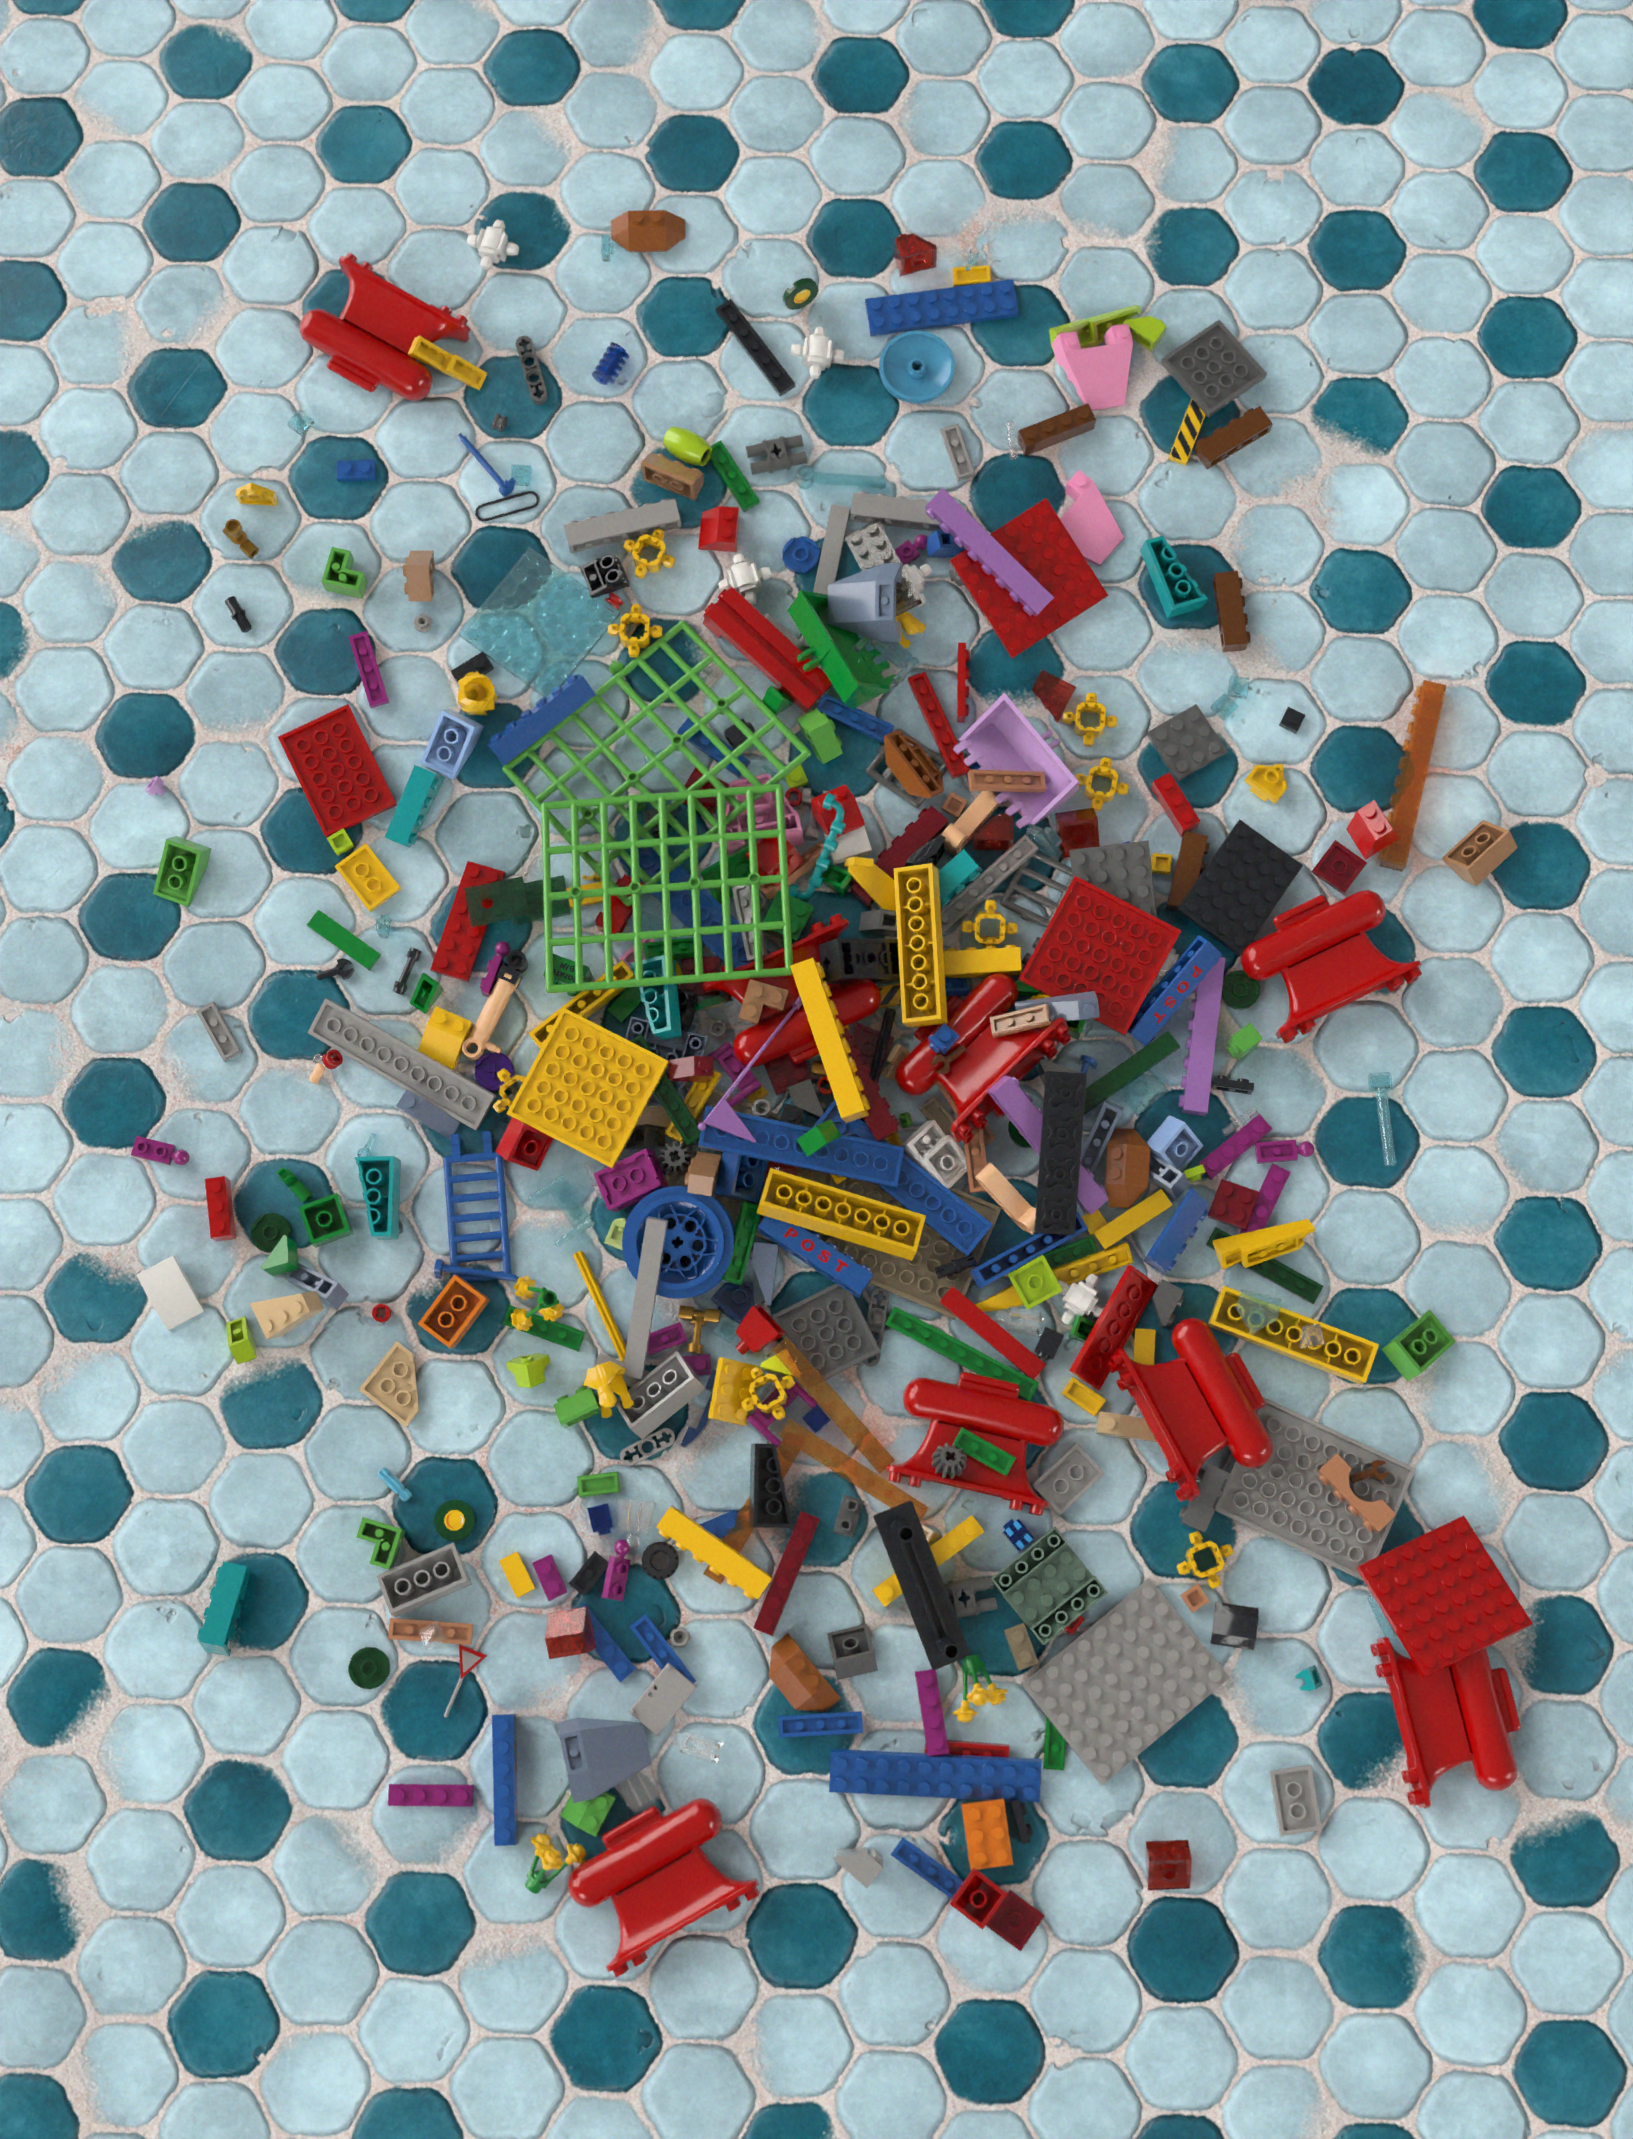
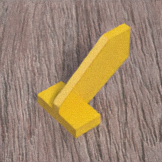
(873, 881)

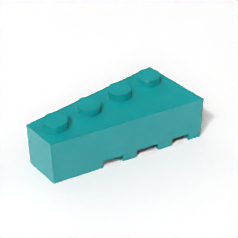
(1170, 578)
(414, 806)
(957, 875)
(660, 1000)
(381, 1194)
(223, 1608)

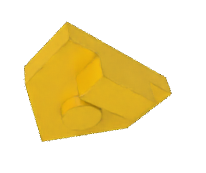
(256, 495)
(1267, 782)

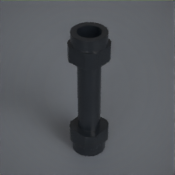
(400, 986)

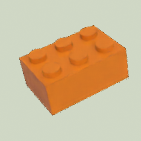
(454, 1311)
(986, 1834)

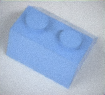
(1175, 1143)

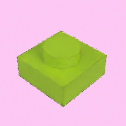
(796, 778)
(340, 842)
(1194, 1174)

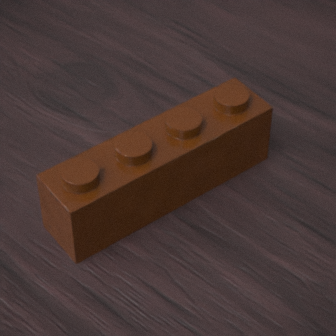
(1056, 429)
(1233, 437)
(1230, 612)
(1187, 867)

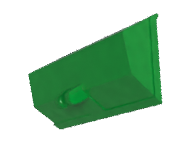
(851, 673)

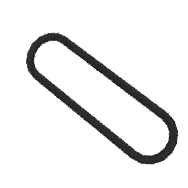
(508, 513)

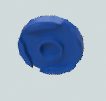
(801, 555)

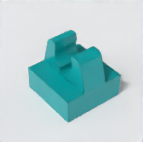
(1311, 1678)

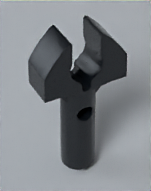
(337, 970)

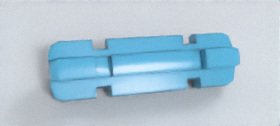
(395, 1485)

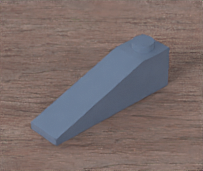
(1069, 1007)
(1100, 1135)

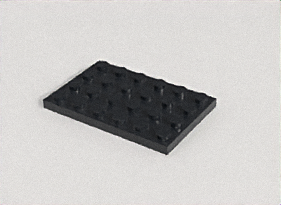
(1239, 888)

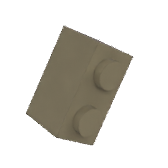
(1020, 1646)

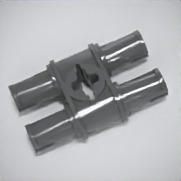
(773, 463)
(970, 1587)

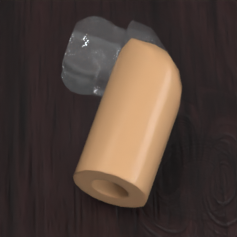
(319, 1069)

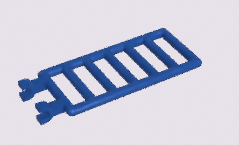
(500, 1194)

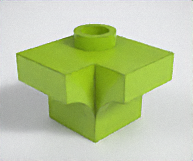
(529, 1369)

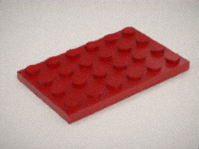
(337, 771)

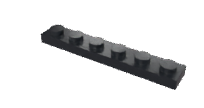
(755, 347)

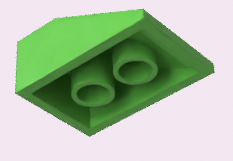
(181, 870)
(1418, 1345)

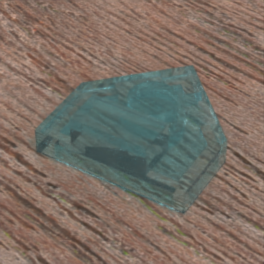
(1046, 839)
(1144, 1092)
(1257, 1309)

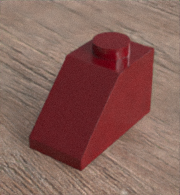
(692, 1069)

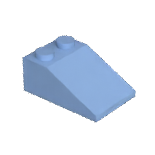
(451, 743)

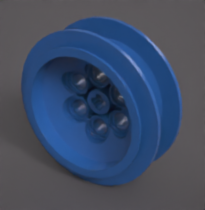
(713, 1228)

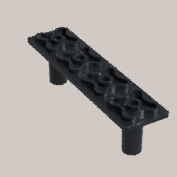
(1060, 1152)
(922, 1585)

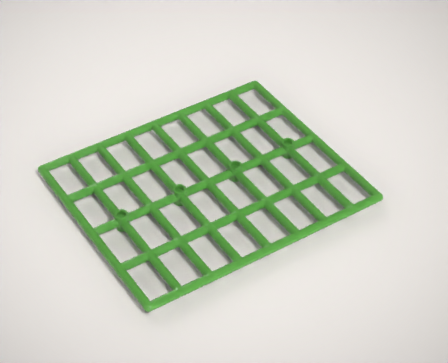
(677, 744)
(637, 890)

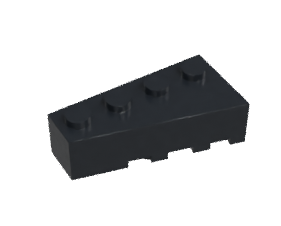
(767, 1490)

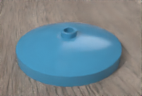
(917, 367)

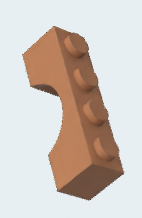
(1336, 1475)

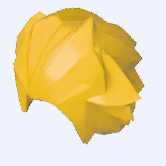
(476, 694)

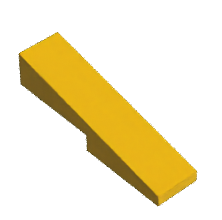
(447, 363)
(1133, 1219)

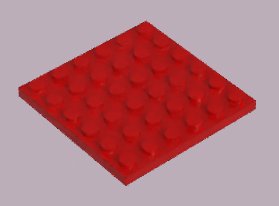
(1051, 556)
(1101, 948)
(1444, 1596)

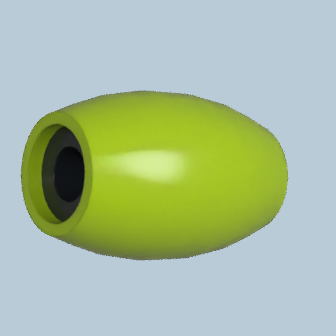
(687, 446)

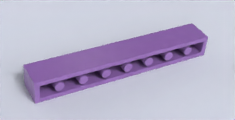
(988, 552)
(1202, 1042)
(1028, 1121)

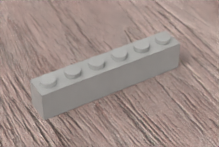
(893, 511)
(622, 525)

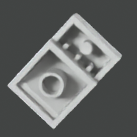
(851, 845)
(936, 1153)
(170, 1292)

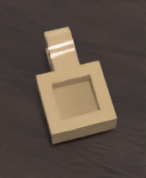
(895, 1057)

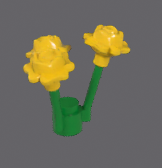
(547, 1300)
(979, 1695)
(550, 1860)

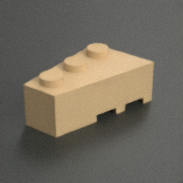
(285, 1313)

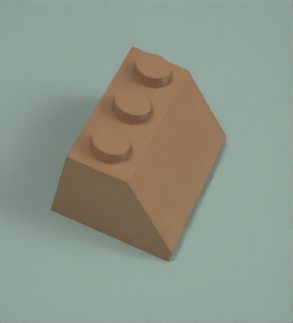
(672, 475)
(1480, 852)

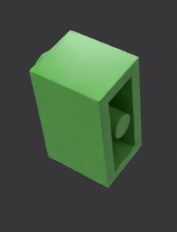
(1243, 1042)

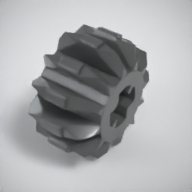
(668, 1162)
(949, 1460)

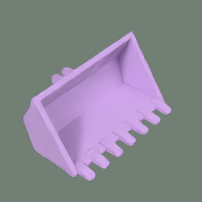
(1010, 743)

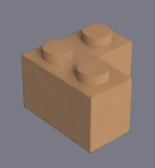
(419, 573)
(760, 995)

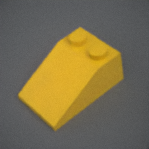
(445, 1037)

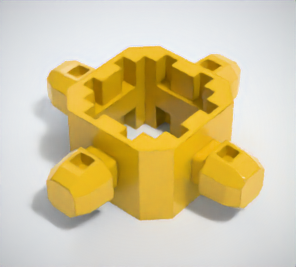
(643, 565)
(635, 617)
(1089, 733)
(1104, 771)
(990, 907)
(504, 1076)
(761, 1380)
(1185, 1567)

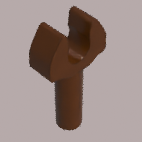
(947, 1059)
(1372, 1472)

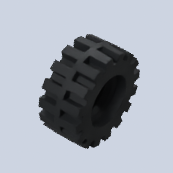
(647, 1560)

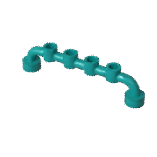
(830, 845)

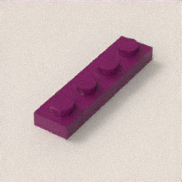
(368, 669)
(1235, 1146)
(1269, 1194)
(931, 1713)
(430, 1795)

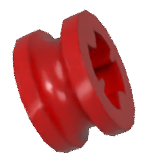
(614, 600)
(799, 798)
(330, 1056)
(822, 1090)
(375, 1312)

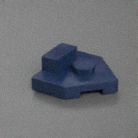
(735, 1300)

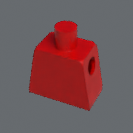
(757, 1330)

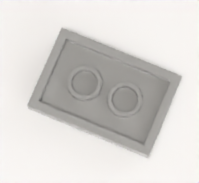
(1068, 1479)
(1295, 1800)

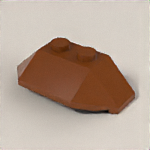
(648, 230)
(912, 766)
(1126, 1167)
(799, 1678)

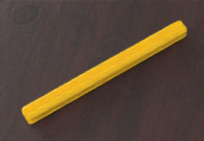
(601, 1304)

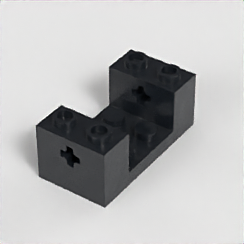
(847, 960)

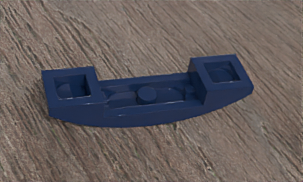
(692, 1433)

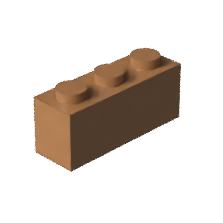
(703, 1173)

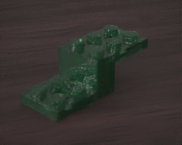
(514, 901)

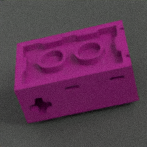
(630, 1180)

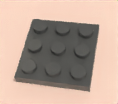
(1186, 743)

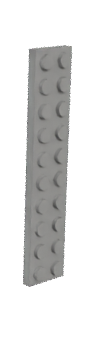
(401, 1063)

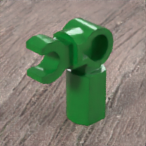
(296, 1186)

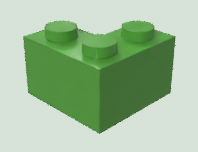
(339, 576)
(821, 735)
(387, 1540)

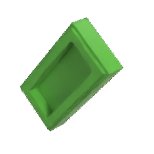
(598, 1484)

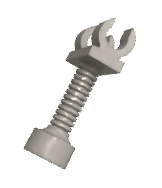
(811, 832)

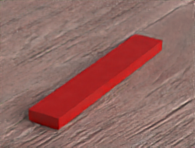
(938, 724)
(992, 1333)

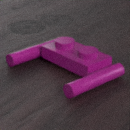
(733, 1068)
(762, 1420)

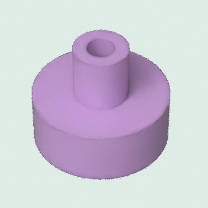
(155, 786)

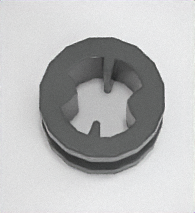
(499, 422)

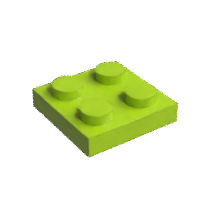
(1034, 1282)

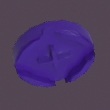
(487, 1068)

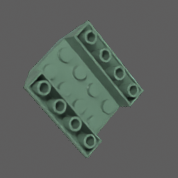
(1048, 1586)

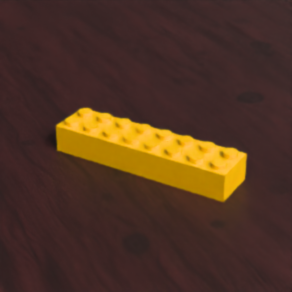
(920, 945)
(829, 1040)
(841, 1214)
(1340, 1355)

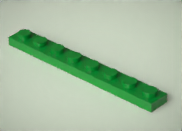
(958, 1351)

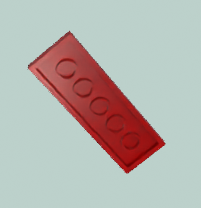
(460, 941)
(1113, 1326)

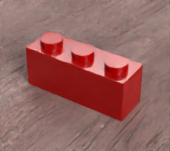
(1175, 804)
(619, 911)
(220, 1208)

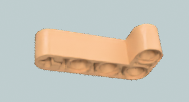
(970, 821)
(1007, 1197)

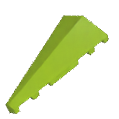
(1092, 330)

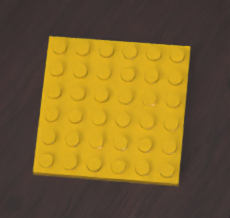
(588, 1088)

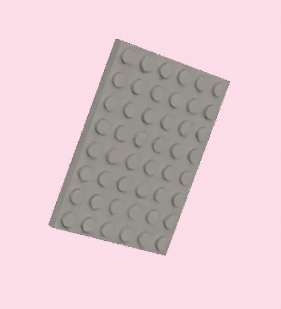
(1296, 1507)
(1125, 1681)

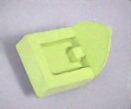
(615, 1233)

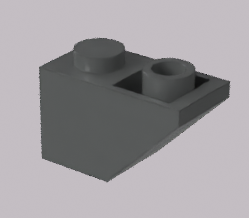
(879, 922)
(805, 1097)
(1165, 1300)

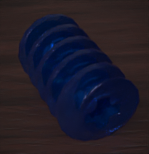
(610, 363)

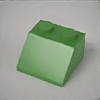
(577, 1407)
(589, 1814)

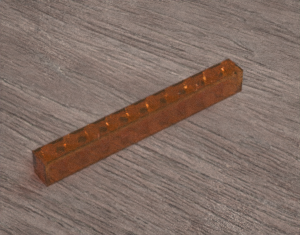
(1413, 772)

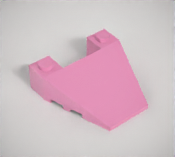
(1097, 371)
(1090, 520)
(764, 816)

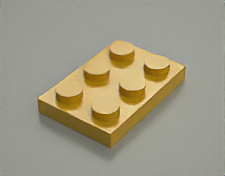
(368, 877)
(729, 1391)

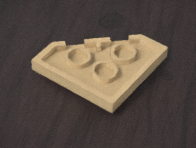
(395, 1385)

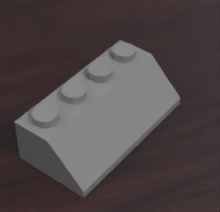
(660, 1395)
(424, 1580)
(860, 1863)

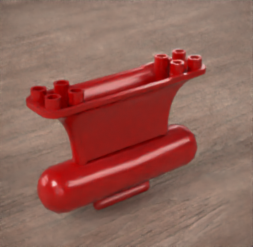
(377, 331)
(1326, 958)
(853, 1002)
(986, 1056)
(1197, 1405)
(994, 1414)
(1451, 1720)
(657, 1877)

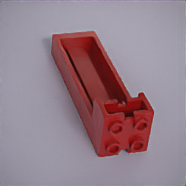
(765, 648)

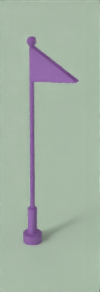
(723, 1115)

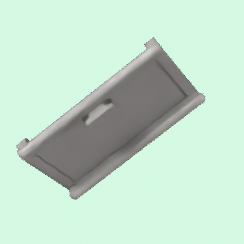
(668, 1694)

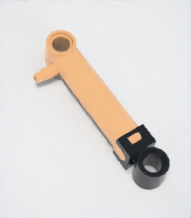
(508, 980)

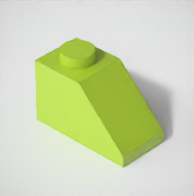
(1146, 331)
(241, 1340)

